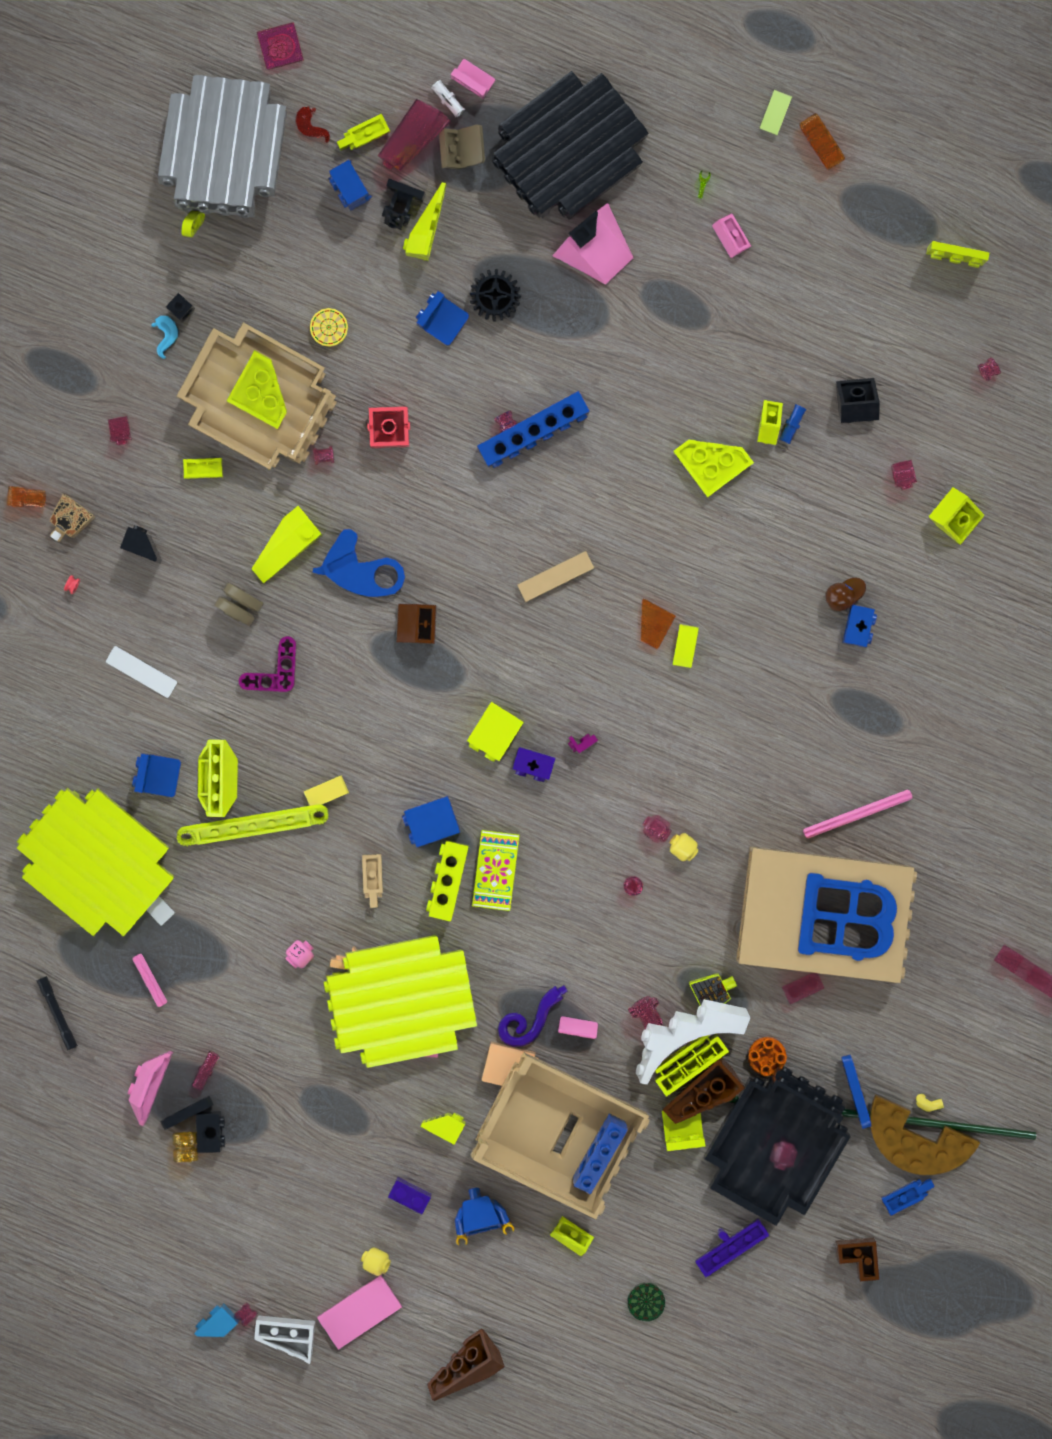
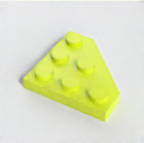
(259, 391)
(712, 463)

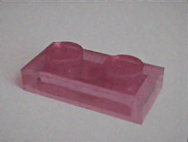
(802, 987)

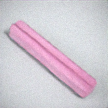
(149, 980)

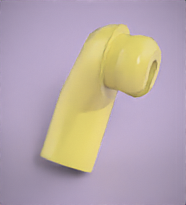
(928, 1105)

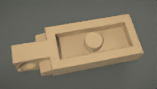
(372, 878)

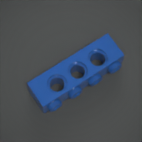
(600, 1153)

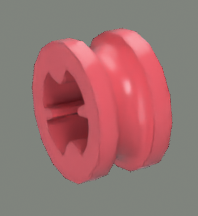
(71, 584)

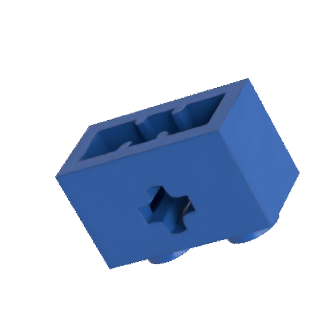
(855, 616)

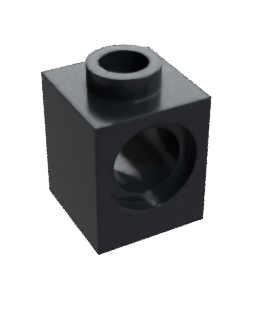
(180, 307)

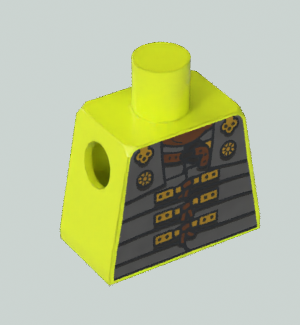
(712, 988)

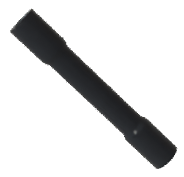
(65, 1032)

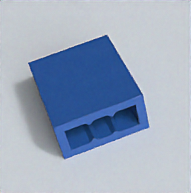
(431, 821)

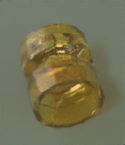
(185, 1139)

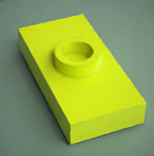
(203, 468)

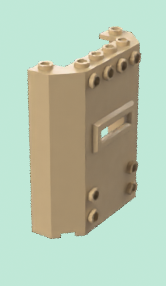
(529, 1121)

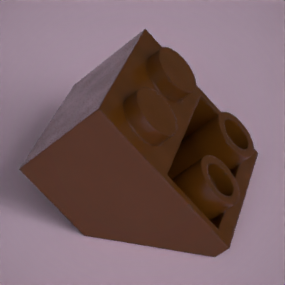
(416, 623)

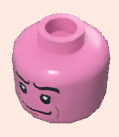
(299, 954)

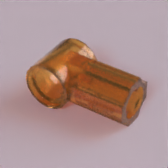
(25, 497)

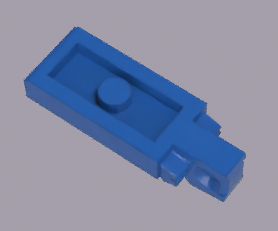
(907, 1195)

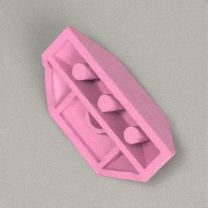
(147, 1085)

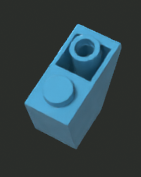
(218, 1324)

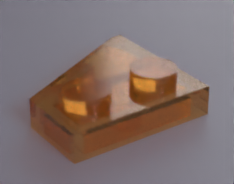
(654, 623)

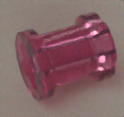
(323, 455)

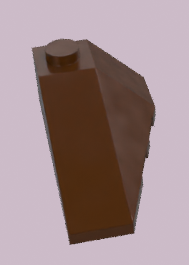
(472, 1364)

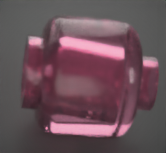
(656, 828)
(783, 1155)

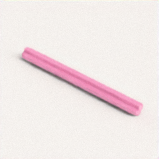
(857, 814)

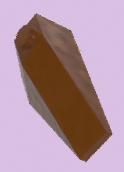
(709, 1089)

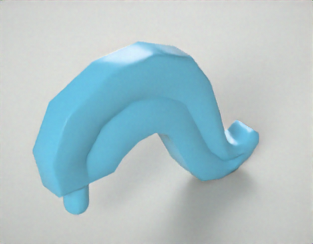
(170, 329)

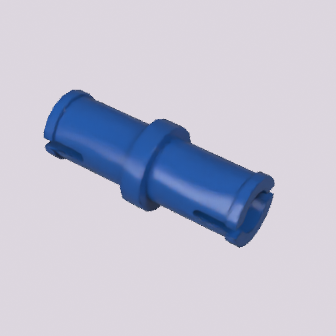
(792, 424)

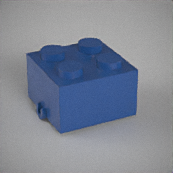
(349, 185)

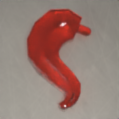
(303, 122)

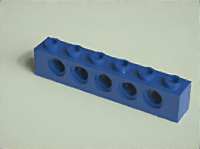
(573, 401)

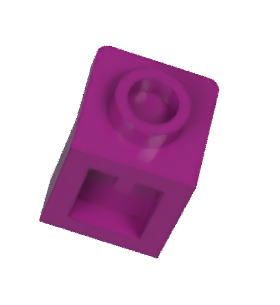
(586, 742)

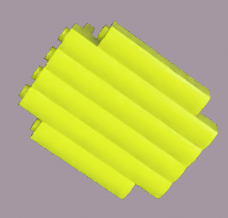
(94, 861)
(400, 1001)

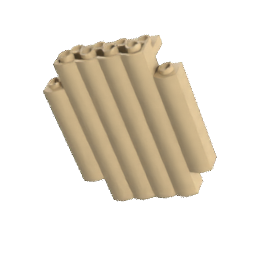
(215, 377)

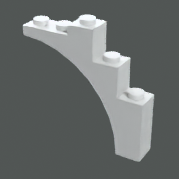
(683, 1027)

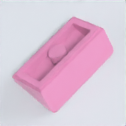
(731, 235)
(578, 1027)

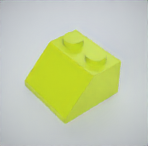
(956, 515)

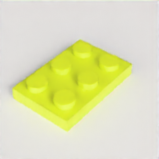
(957, 254)

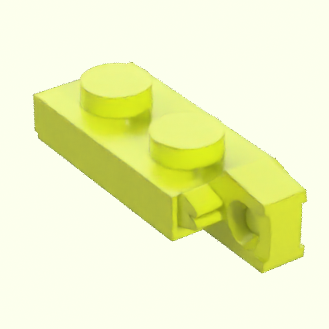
(364, 133)

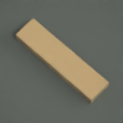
(555, 576)

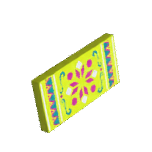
(495, 870)

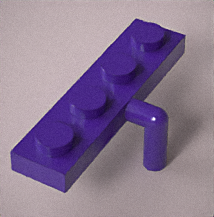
(731, 1247)

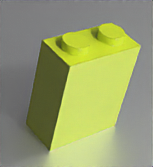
(494, 732)

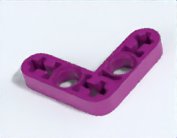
(276, 678)

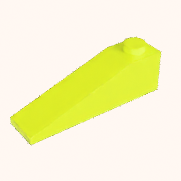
(423, 233)
(289, 540)

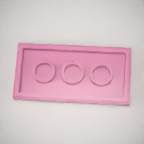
(359, 1312)

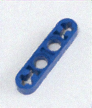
(856, 1091)

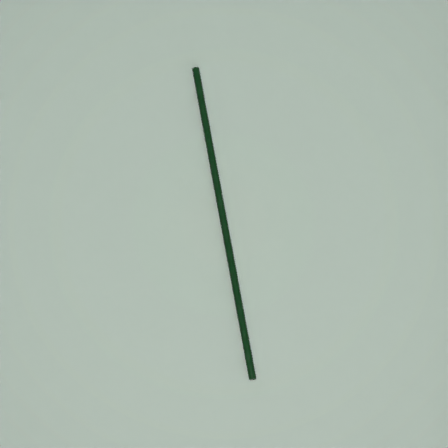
(954, 1125)

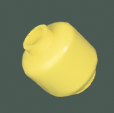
(683, 847)
(375, 1261)

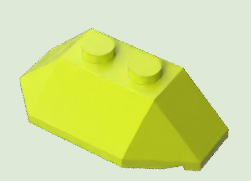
(217, 778)

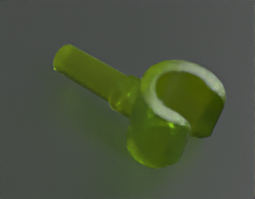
(702, 184)

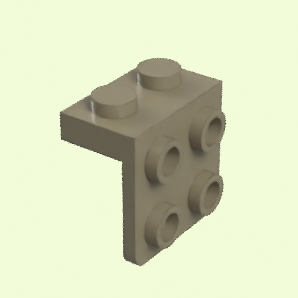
(462, 147)

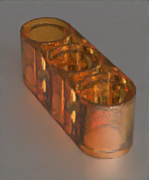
(822, 141)

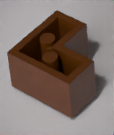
(862, 1252)

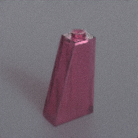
(412, 135)

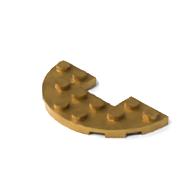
(913, 1151)

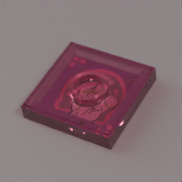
(280, 46)

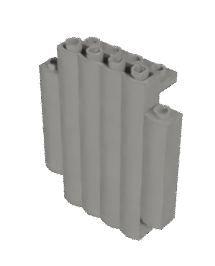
(222, 146)

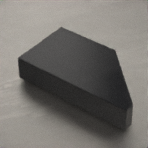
(585, 230)

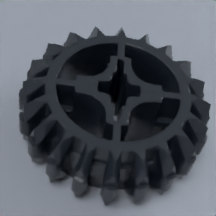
(486, 295)

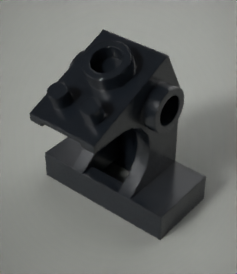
(404, 194)

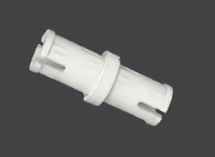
(448, 98)

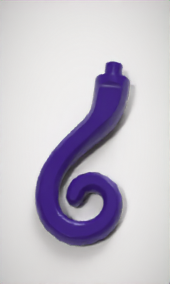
(551, 997)

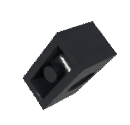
(205, 1143)

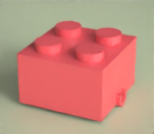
(389, 427)

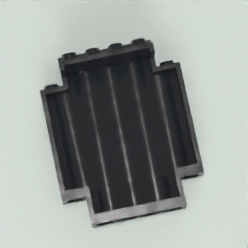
(569, 145)
(763, 1116)

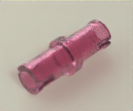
(205, 1070)

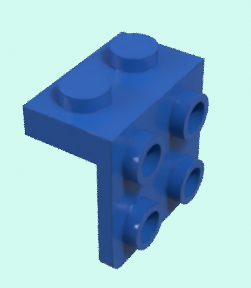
(442, 318)
(156, 775)

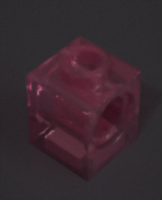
(903, 474)

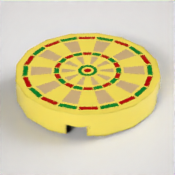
(329, 327)

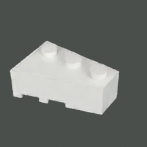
(287, 1334)

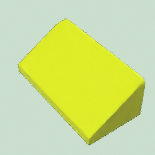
(572, 1236)

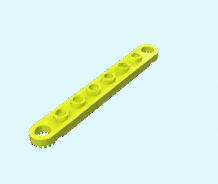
(252, 825)

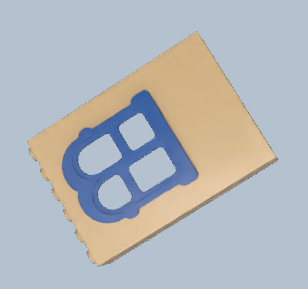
(782, 913)

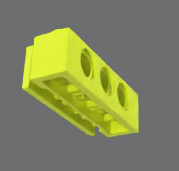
(446, 910)
(690, 1065)

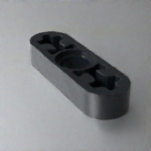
(187, 1112)

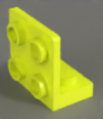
(683, 1134)

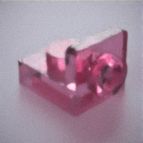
(119, 430)

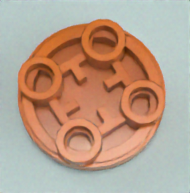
(766, 1055)

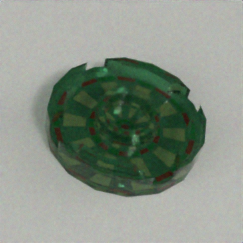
(646, 1302)

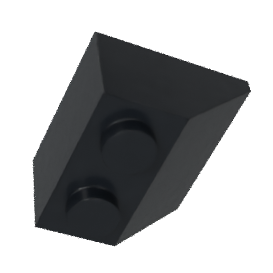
(857, 400)
(140, 543)

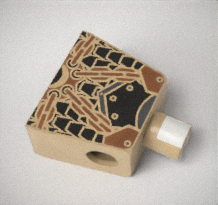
(69, 518)

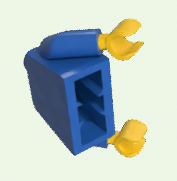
(479, 1216)

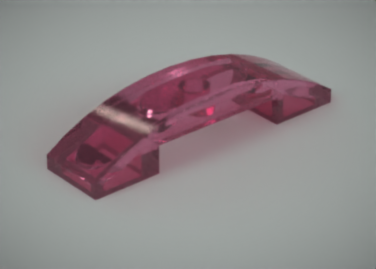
(1025, 969)

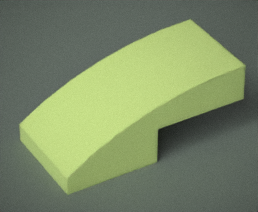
(775, 112)

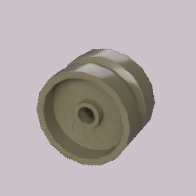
(238, 605)

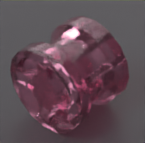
(989, 369)
(505, 421)
(631, 883)
(245, 1314)

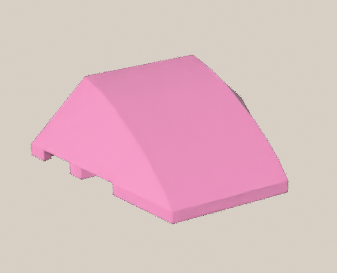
(603, 254)

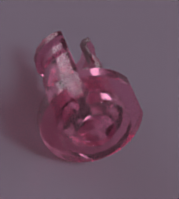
(646, 1010)

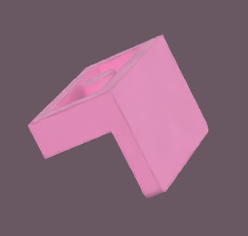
(473, 78)

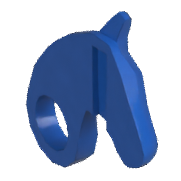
(344, 570)

